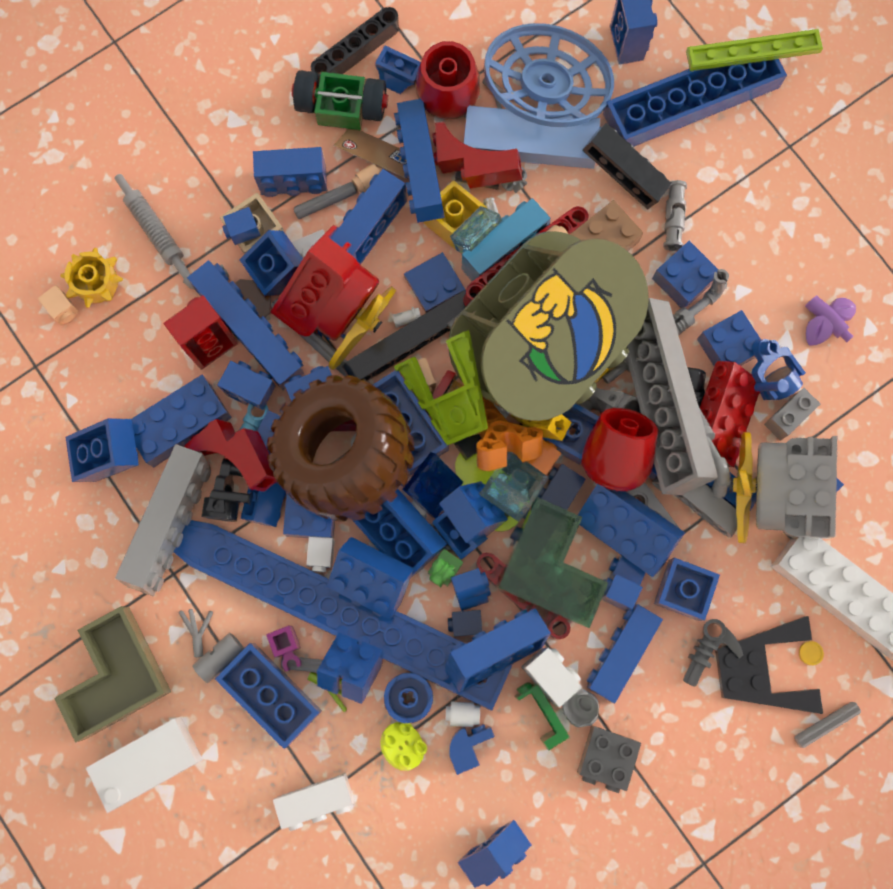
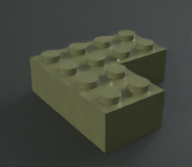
(125, 677)

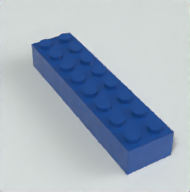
(689, 98)

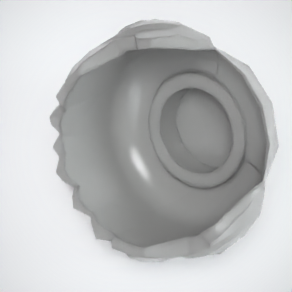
(581, 709)

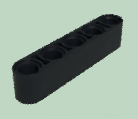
(358, 37)

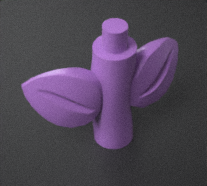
(829, 320)

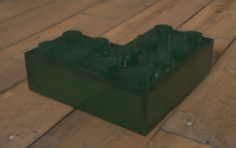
(538, 569)

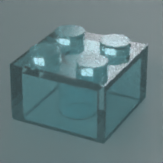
(514, 486)

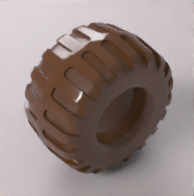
(366, 473)

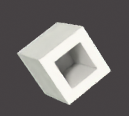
(320, 553)

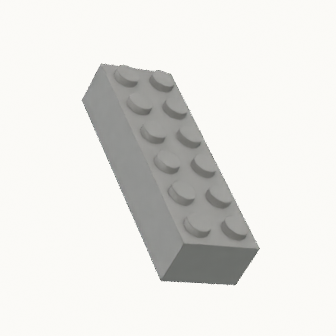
(164, 521)

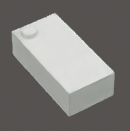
(144, 764)

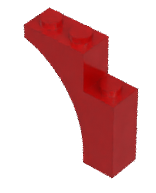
(477, 166)
(242, 448)

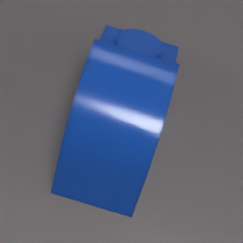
(461, 747)

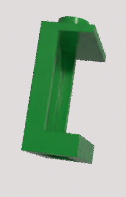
(558, 733)

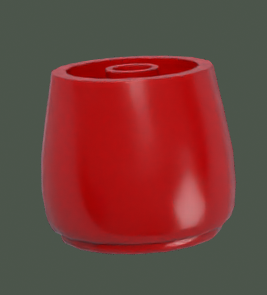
(448, 80)
(620, 449)

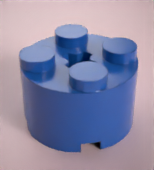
(395, 702)

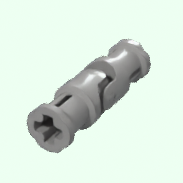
(675, 215)

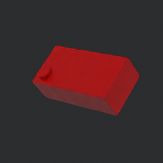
(200, 332)

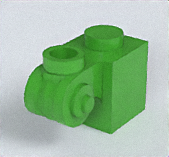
(444, 568)

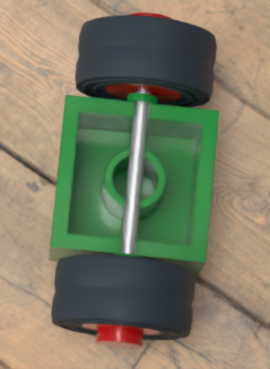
(339, 98)

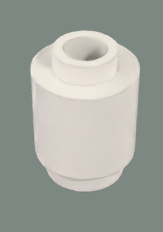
(463, 714)

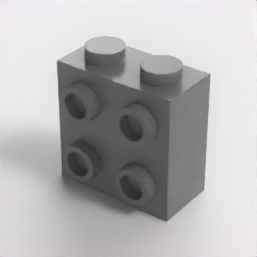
(608, 759)

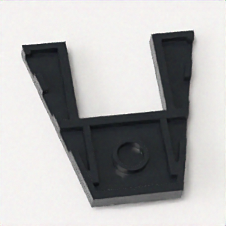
(749, 678)

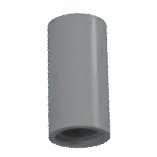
(217, 660)

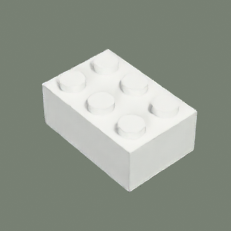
(552, 676)

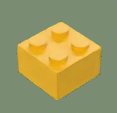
(457, 208)

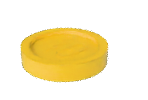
(811, 653)

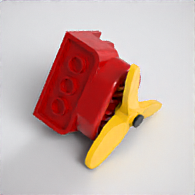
(330, 294)

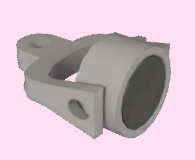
(609, 399)

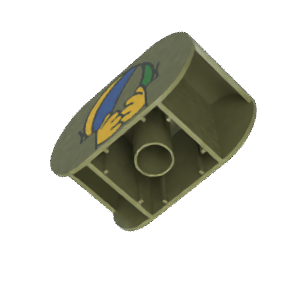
(553, 323)

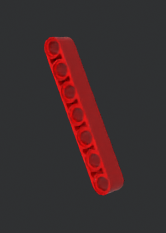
(565, 221)

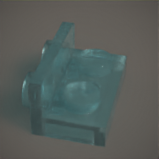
(475, 229)

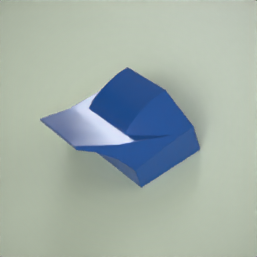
(396, 69)

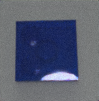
(432, 484)

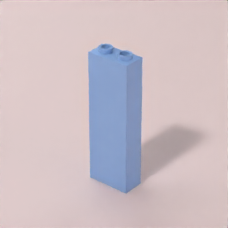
(502, 130)

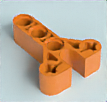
(504, 438)

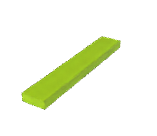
(754, 49)

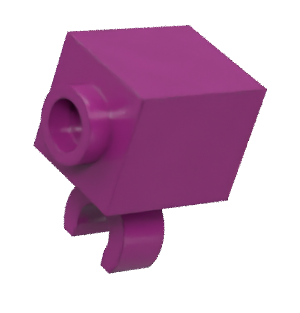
(284, 643)

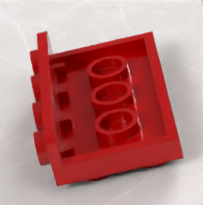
(729, 407)

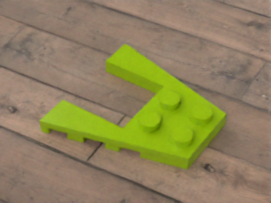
(459, 411)

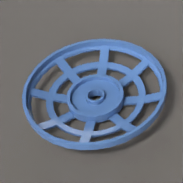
(551, 70)

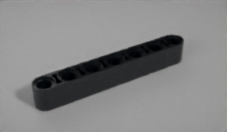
(405, 340)

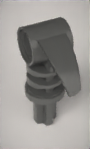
(705, 650)

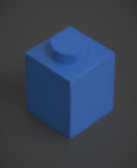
(240, 226)

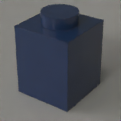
(465, 623)

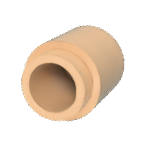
(362, 178)

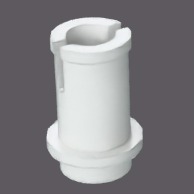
(406, 317)

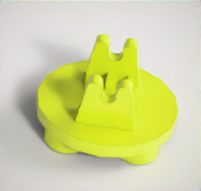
(409, 754)

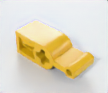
(549, 426)

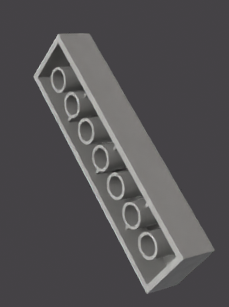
(669, 400)

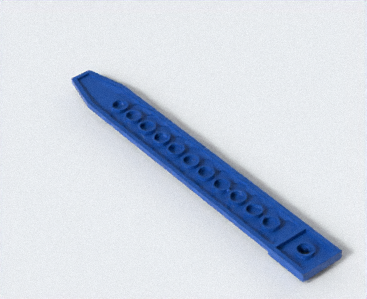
(306, 597)

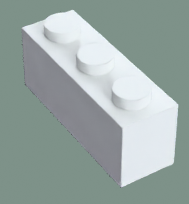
(314, 802)

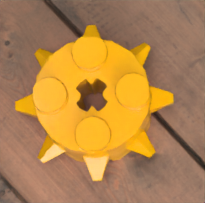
(91, 277)

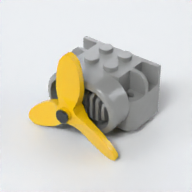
(792, 487)

